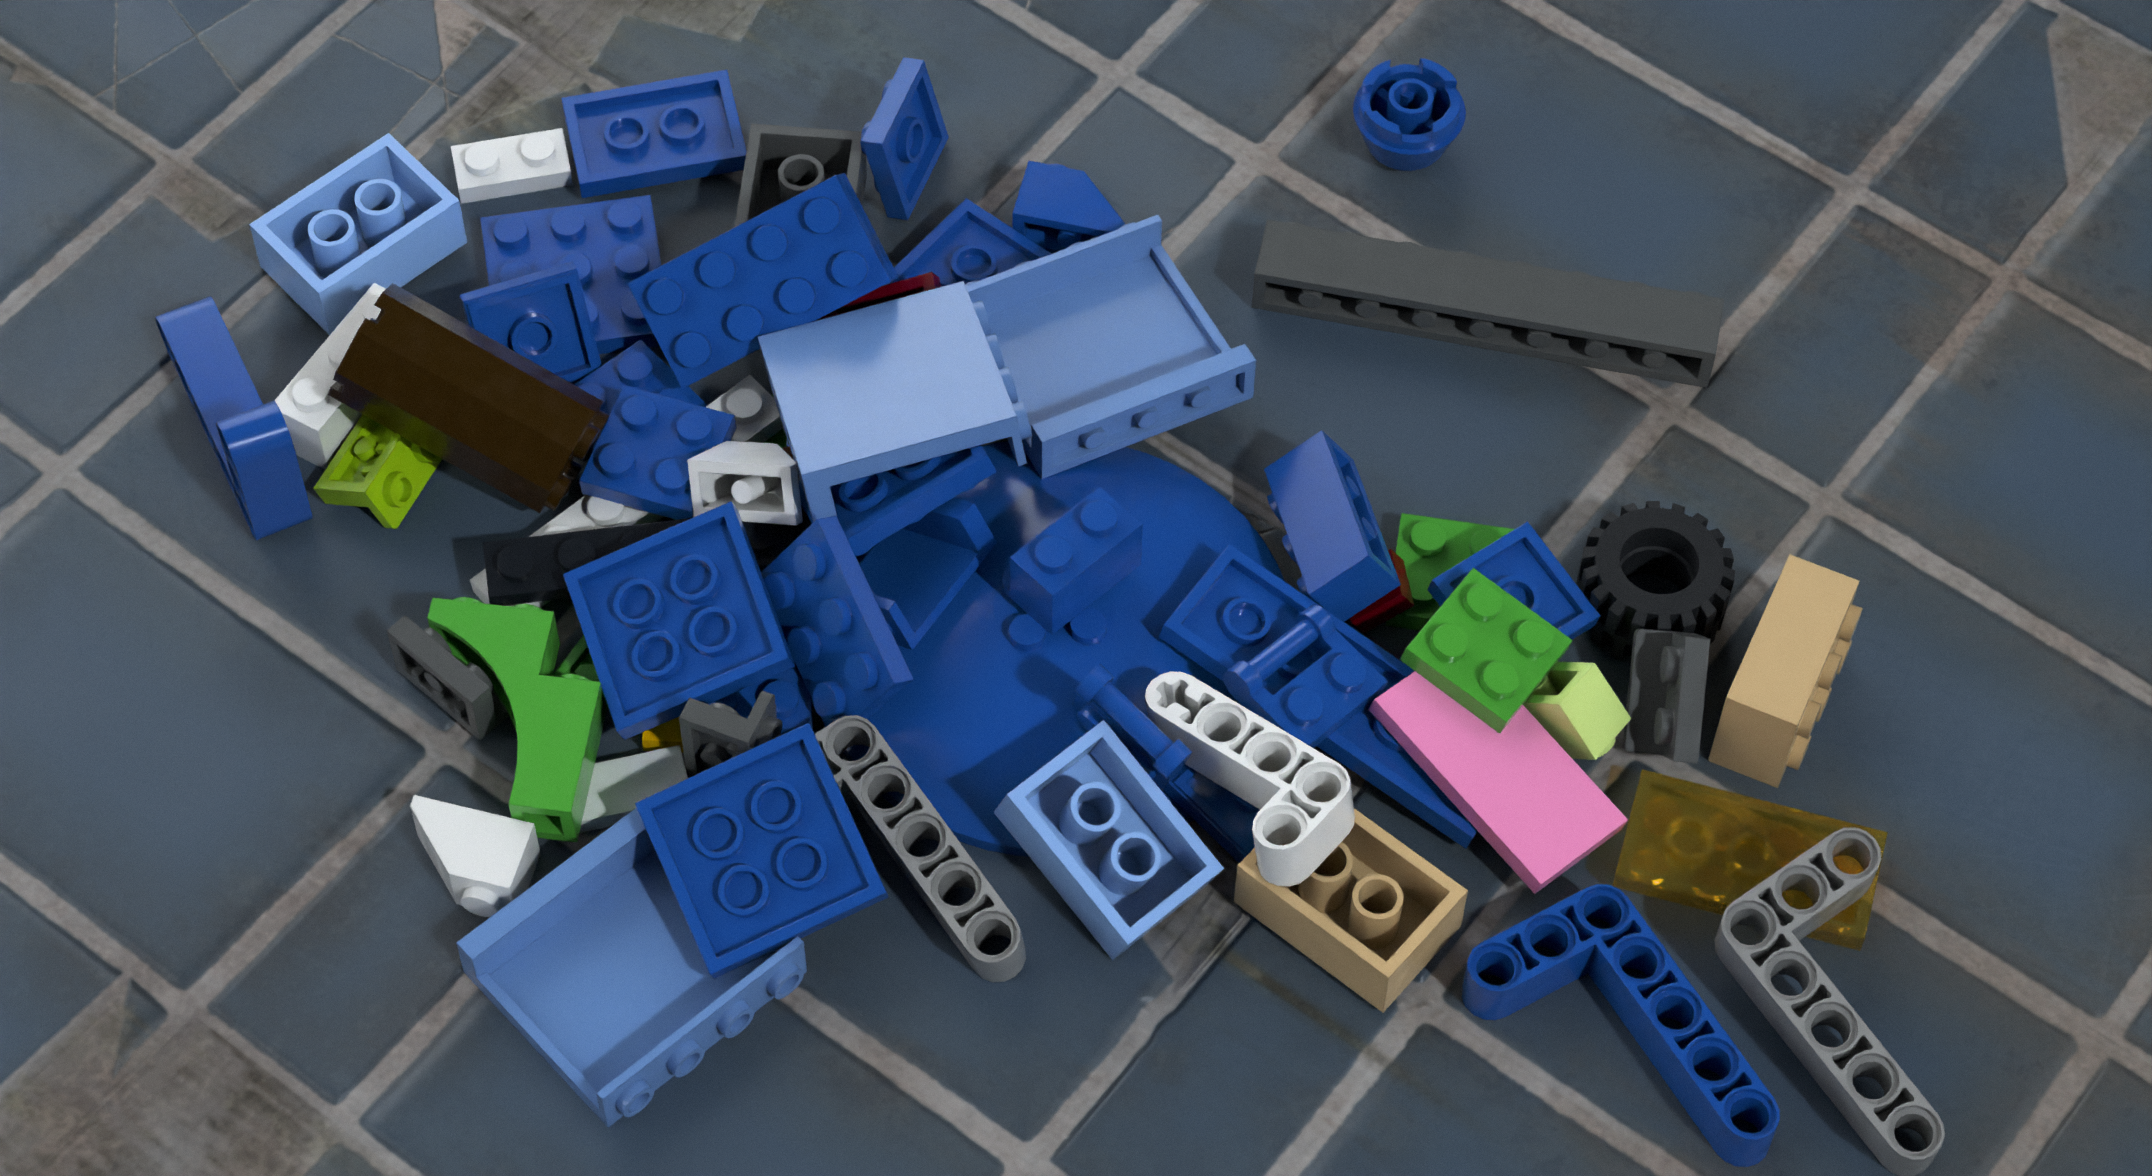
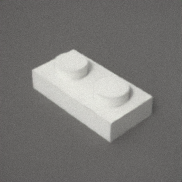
(511, 165)

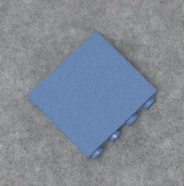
(1109, 346)
(890, 389)
(610, 976)

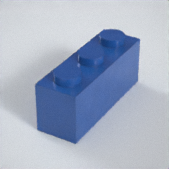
(1330, 527)

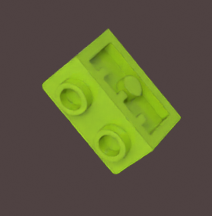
(377, 472)

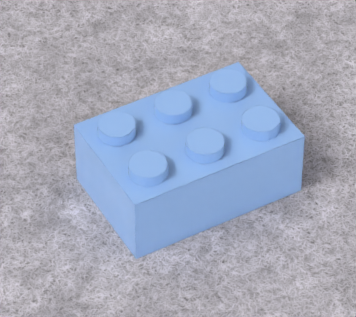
(358, 226)
(1108, 839)

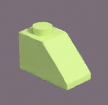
(1578, 709)

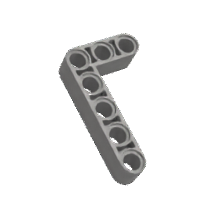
(917, 820)
(1821, 1000)

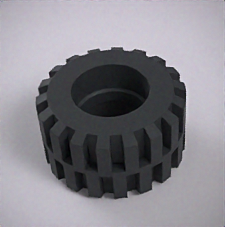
(1657, 544)

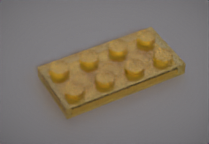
(1716, 845)

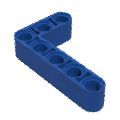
(243, 432)
(1637, 1003)

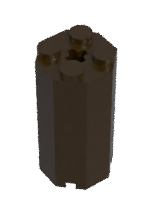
(469, 400)

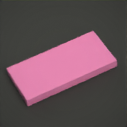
(1508, 785)

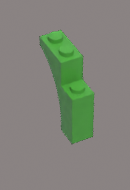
(553, 716)

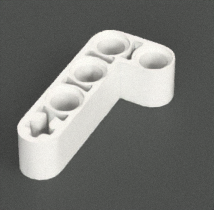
(1240, 755)

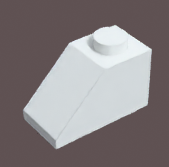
(750, 474)
(477, 853)

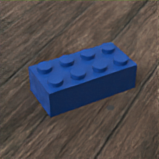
(762, 279)

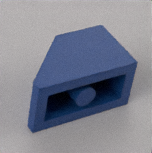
(1061, 207)

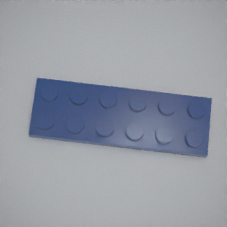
(1243, 610)

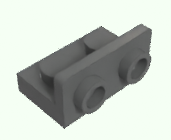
(456, 688)
(1666, 694)
(719, 732)

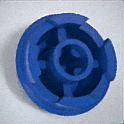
(1409, 113)

